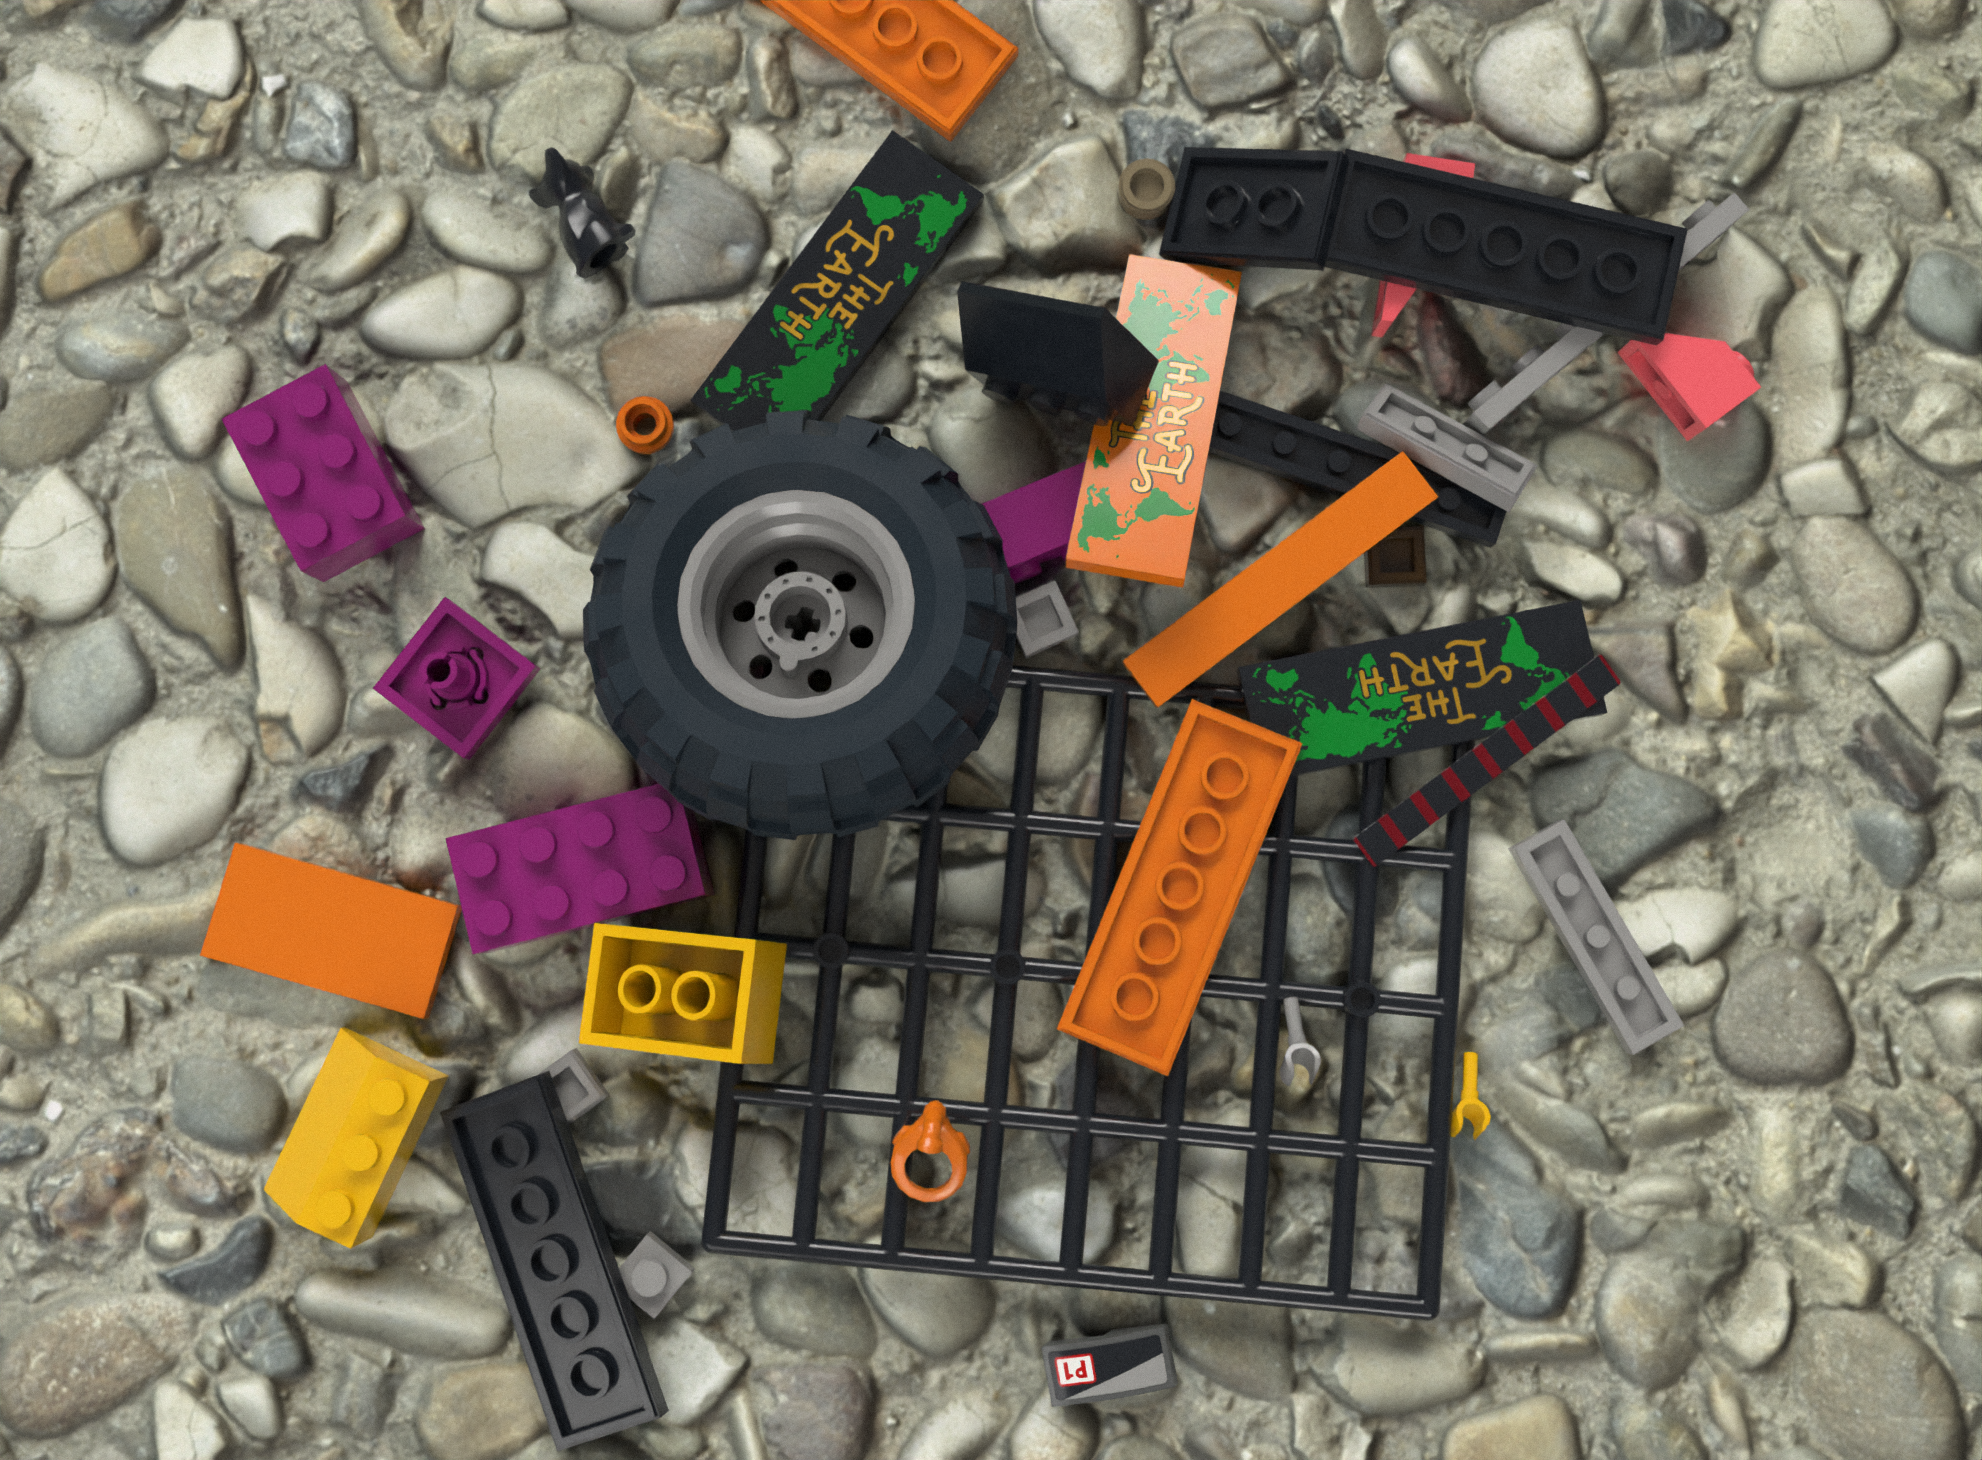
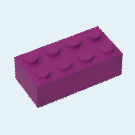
(578, 868)

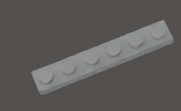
(1540, 366)

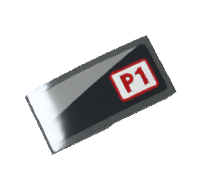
(1109, 1365)

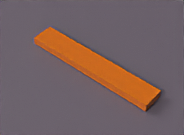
(1279, 579)

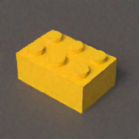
(683, 994)

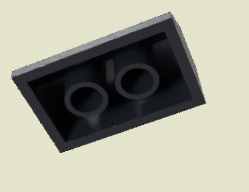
(1053, 354)

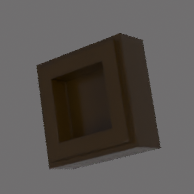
(1397, 559)

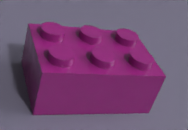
(322, 473)

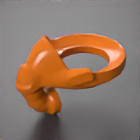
(930, 1135)

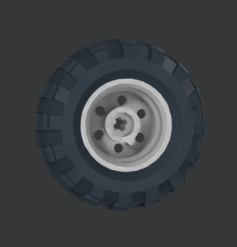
(833, 503)

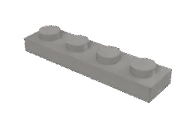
(1596, 937)

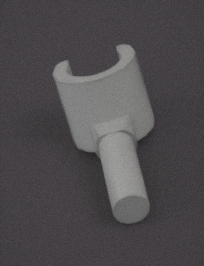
(1298, 1051)

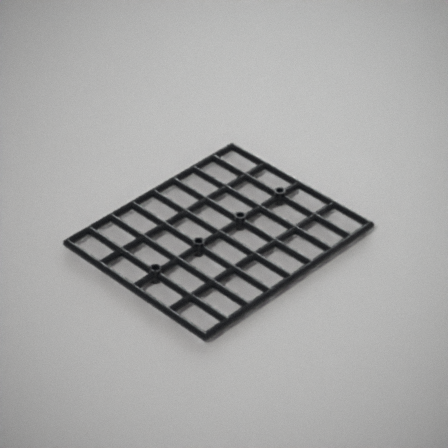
(1355, 999)

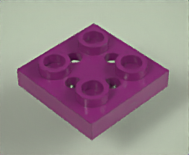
(440, 664)

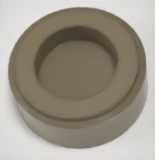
(1146, 189)

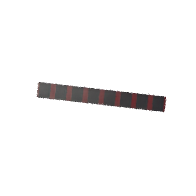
(1487, 760)

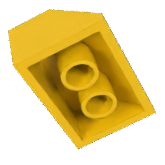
(353, 1138)

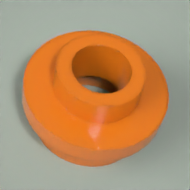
(633, 413)

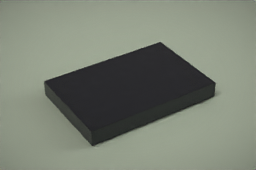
(1254, 207)

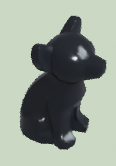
(585, 224)

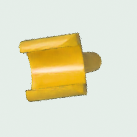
(1470, 1105)

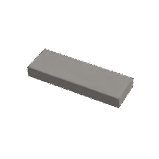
(1446, 447)

